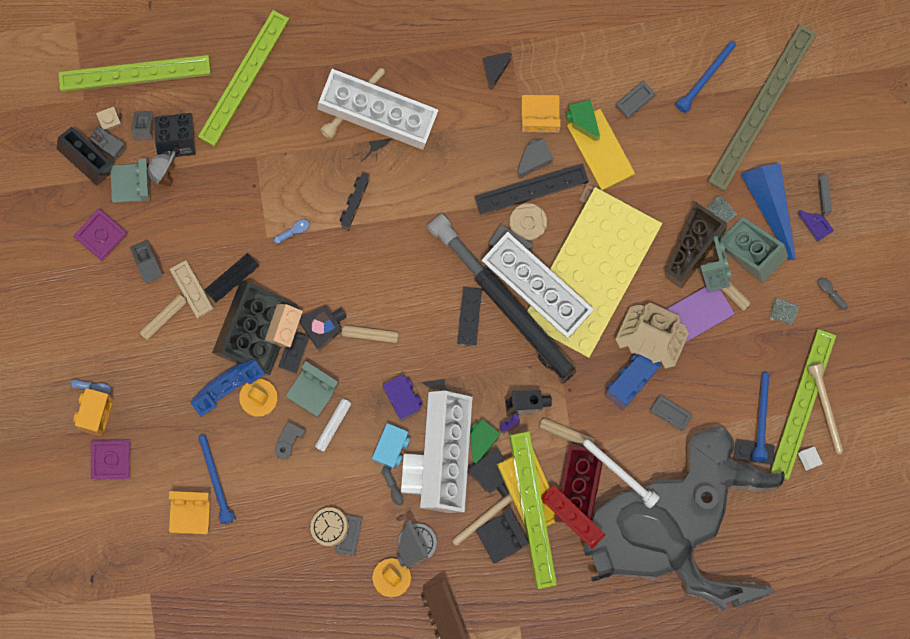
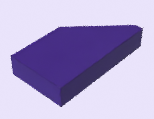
(816, 224)
(510, 424)

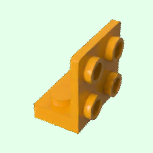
(540, 113)
(189, 512)

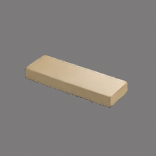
(191, 289)

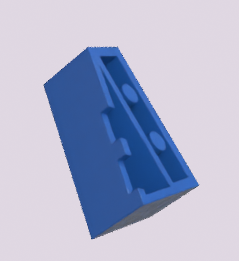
(631, 380)

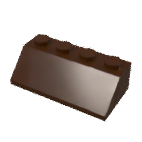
(443, 612)

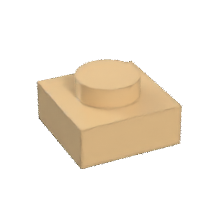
(108, 119)

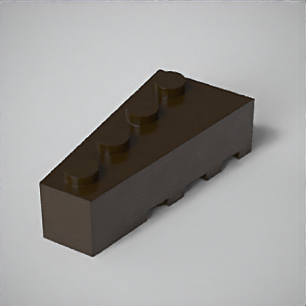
(694, 244)

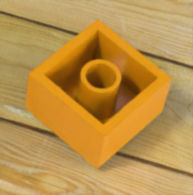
(93, 412)

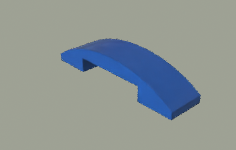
(225, 384)

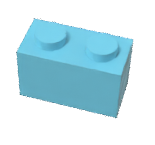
(391, 446)

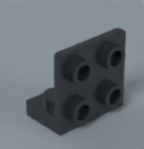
(175, 134)
(502, 537)

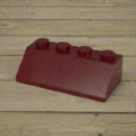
(581, 479)

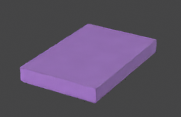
(702, 311)

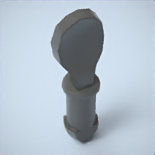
(827, 287)
(395, 493)

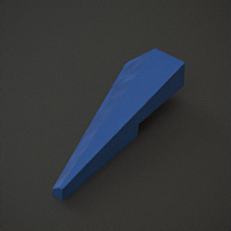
(768, 191)

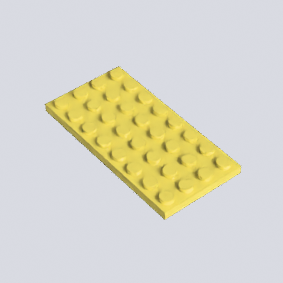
(600, 263)

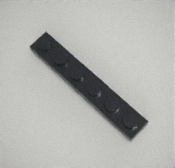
(531, 189)

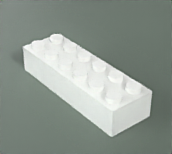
(377, 109)
(537, 285)
(446, 452)

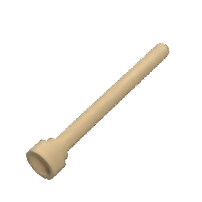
(329, 130)
(817, 372)
(481, 520)

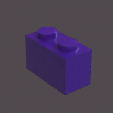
(402, 397)

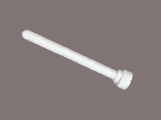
(648, 497)

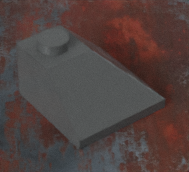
(411, 549)

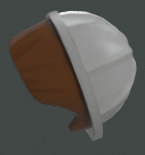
(159, 168)

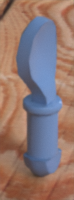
(299, 227)
(100, 387)

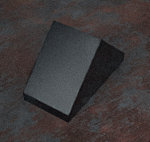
(495, 66)

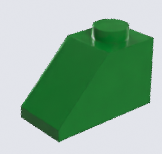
(583, 119)
(482, 439)

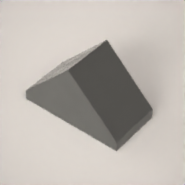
(142, 125)

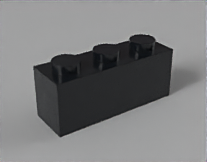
(84, 156)

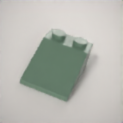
(754, 249)

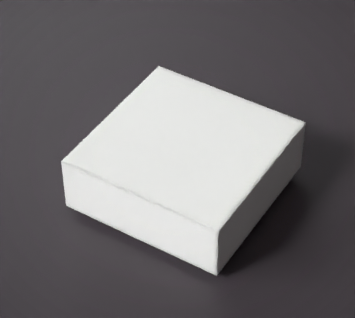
(810, 458)

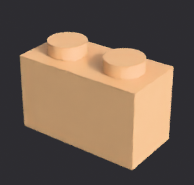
(283, 325)

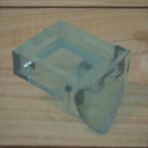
(722, 209)
(784, 311)

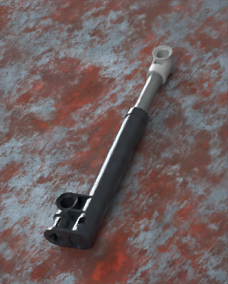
(547, 351)

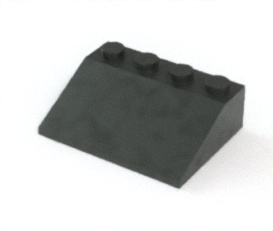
(247, 326)

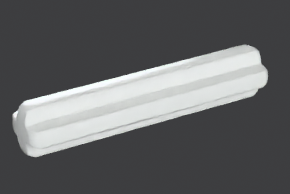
(332, 425)

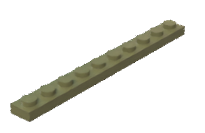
(762, 108)

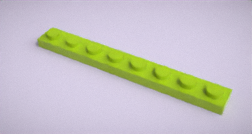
(134, 73)
(243, 78)
(802, 406)
(532, 510)

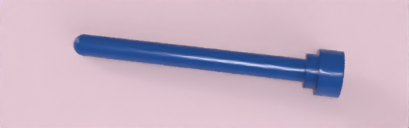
(684, 103)
(760, 453)
(226, 515)

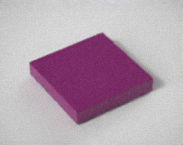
(100, 235)
(110, 460)

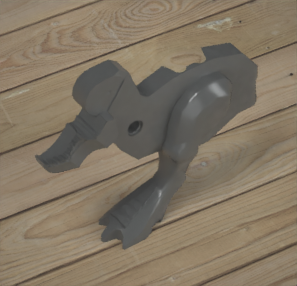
(663, 537)

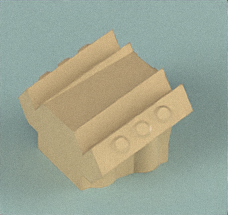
(653, 334)

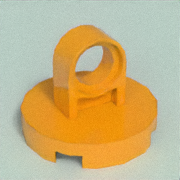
(258, 398)
(391, 578)

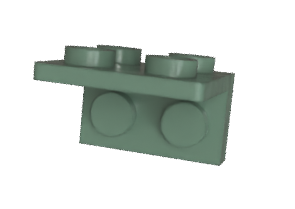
(130, 182)
(717, 273)
(312, 389)

